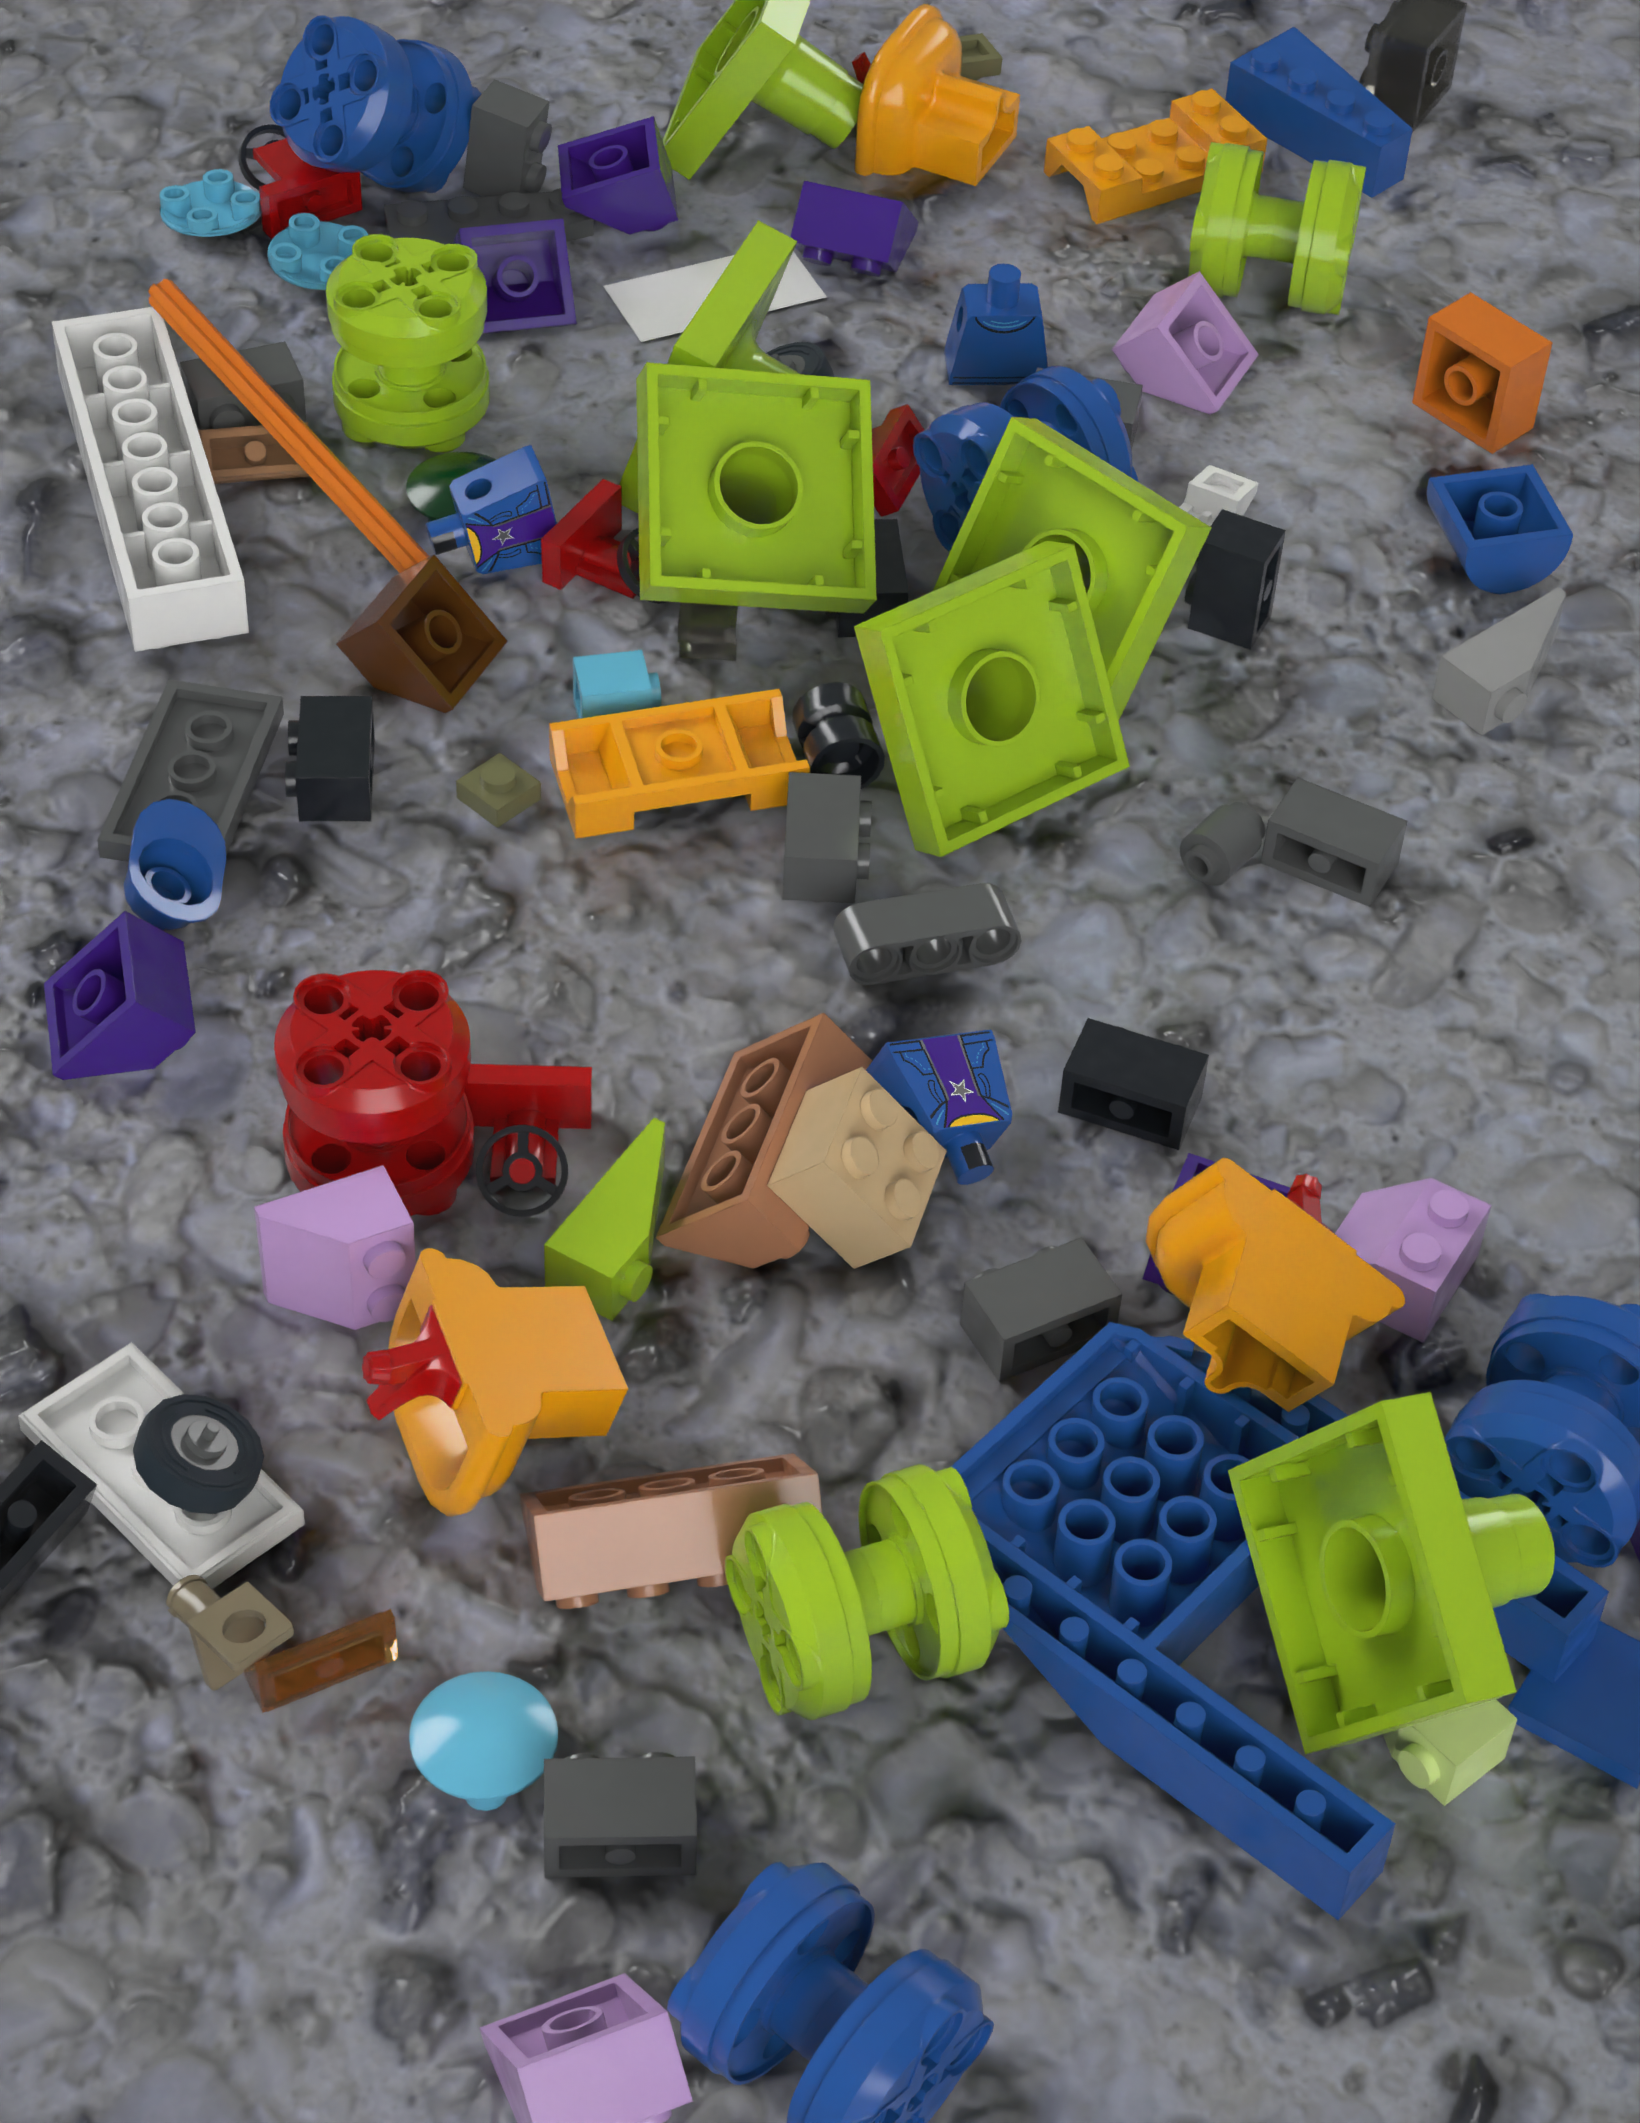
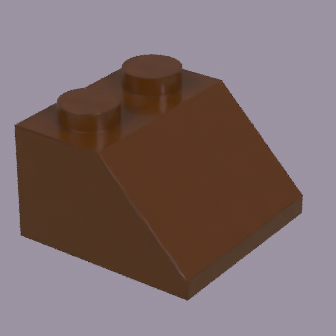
(423, 638)

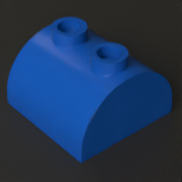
(1501, 526)

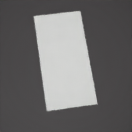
(668, 300)

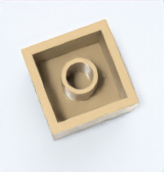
(857, 1168)

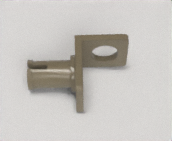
(228, 1629)

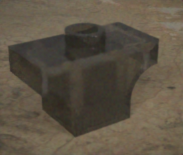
(708, 631)

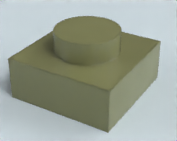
(979, 57)
(498, 790)

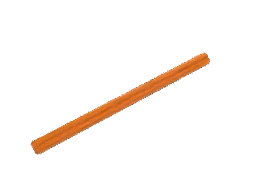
(286, 426)

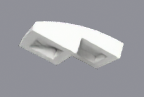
(1218, 490)

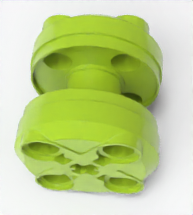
(1310, 234)
(408, 342)
(916, 1576)

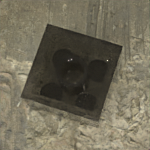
(1414, 56)

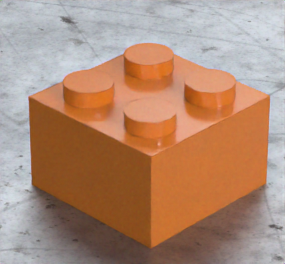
(1481, 372)

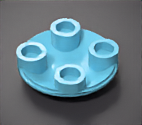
(210, 206)
(311, 250)
(483, 1737)

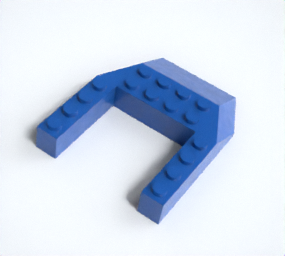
(1130, 1550)

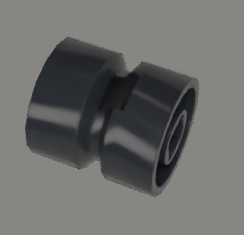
(838, 732)

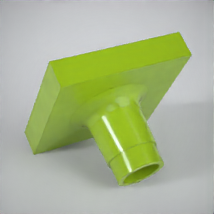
(760, 60)
(729, 322)
(779, 455)
(1126, 538)
(992, 697)
(1384, 1572)

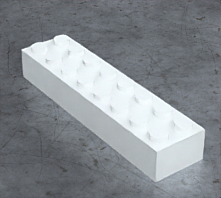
(150, 480)

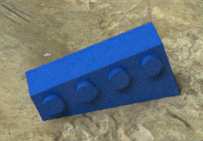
(1318, 109)

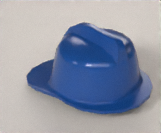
(175, 865)

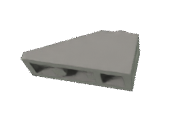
(1495, 670)

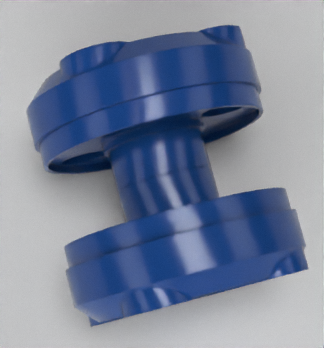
(374, 104)
(962, 442)
(1560, 1422)
(786, 1982)

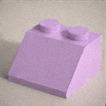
(1186, 347)
(1421, 1241)
(338, 1250)
(590, 2058)

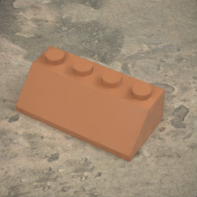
(723, 1194)
(652, 1527)

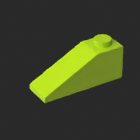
(612, 1230)

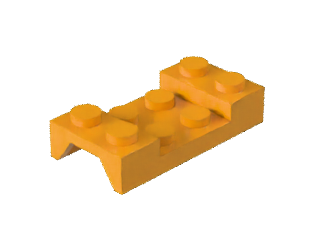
(1150, 161)
(672, 758)

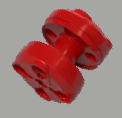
(375, 1081)

